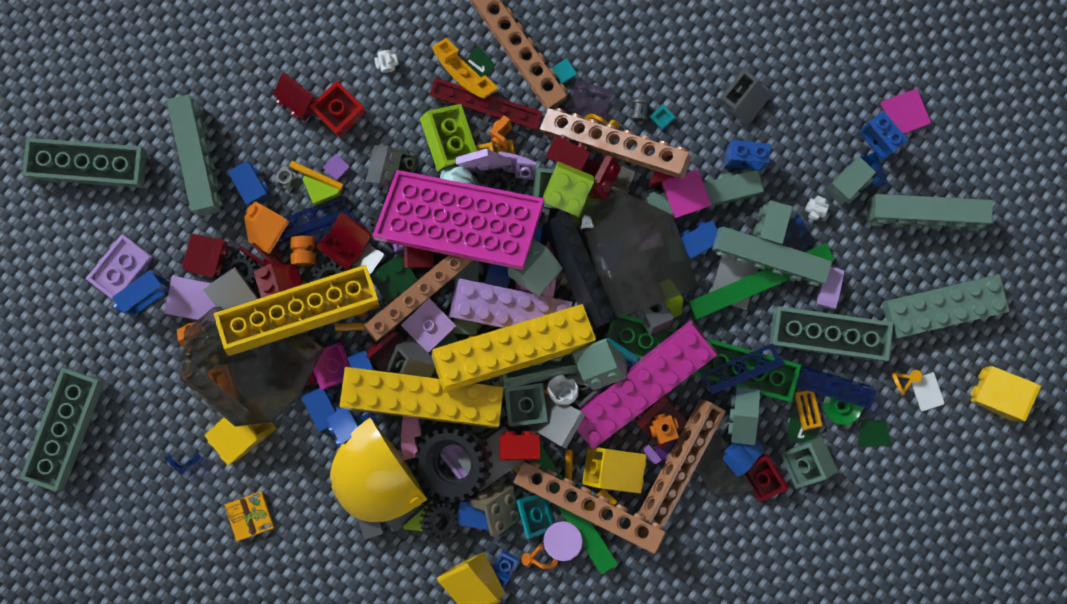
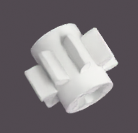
(386, 61)
(816, 207)

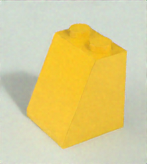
(1005, 393)
(234, 441)
(614, 469)
(472, 582)

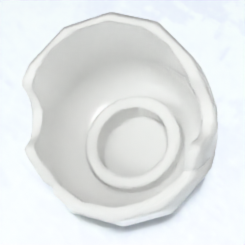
(563, 390)

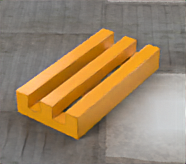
(807, 408)

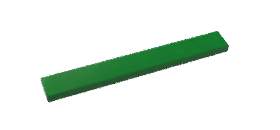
(746, 287)
(592, 540)

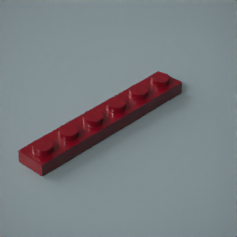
(489, 106)

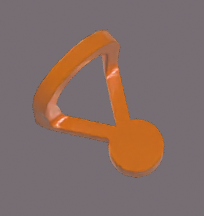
(528, 559)

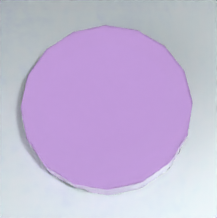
(563, 541)

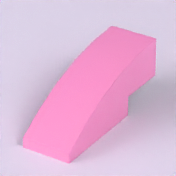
(410, 430)

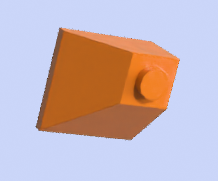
(264, 226)

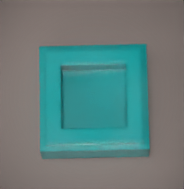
(564, 71)
(662, 117)

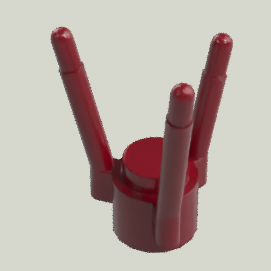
(271, 258)

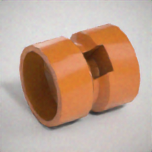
(302, 250)

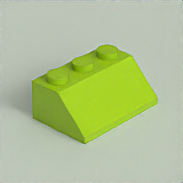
(447, 135)

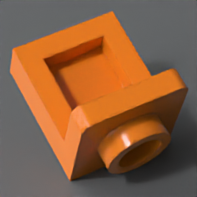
(499, 131)

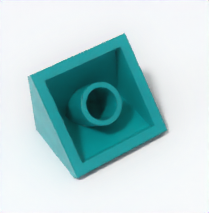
(535, 515)

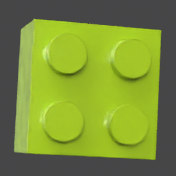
(568, 188)

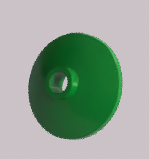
(841, 416)

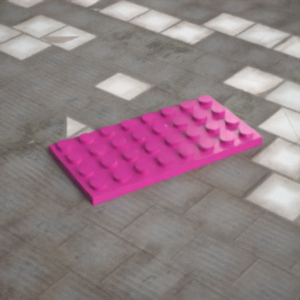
(459, 219)

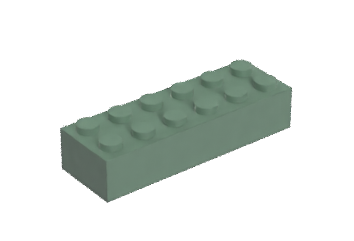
(194, 155)
(84, 163)
(929, 211)
(946, 306)
(831, 334)
(62, 429)

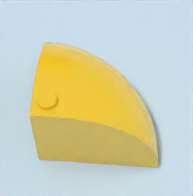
(373, 477)

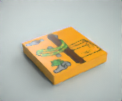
(249, 516)

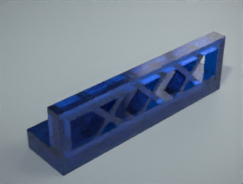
(313, 223)
(749, 373)
(835, 387)

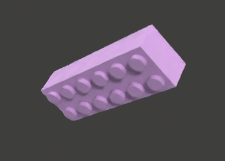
(499, 305)

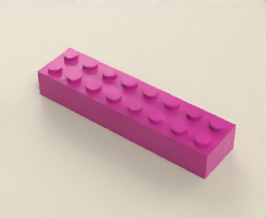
(645, 383)

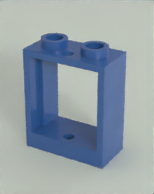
(886, 134)
(753, 153)
(140, 293)

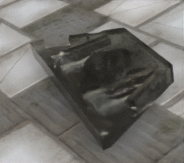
(716, 473)

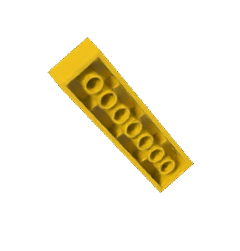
(296, 310)
(512, 348)
(420, 398)

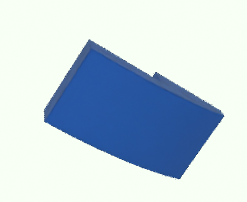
(505, 566)

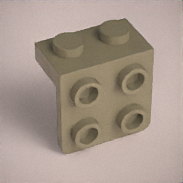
(499, 506)

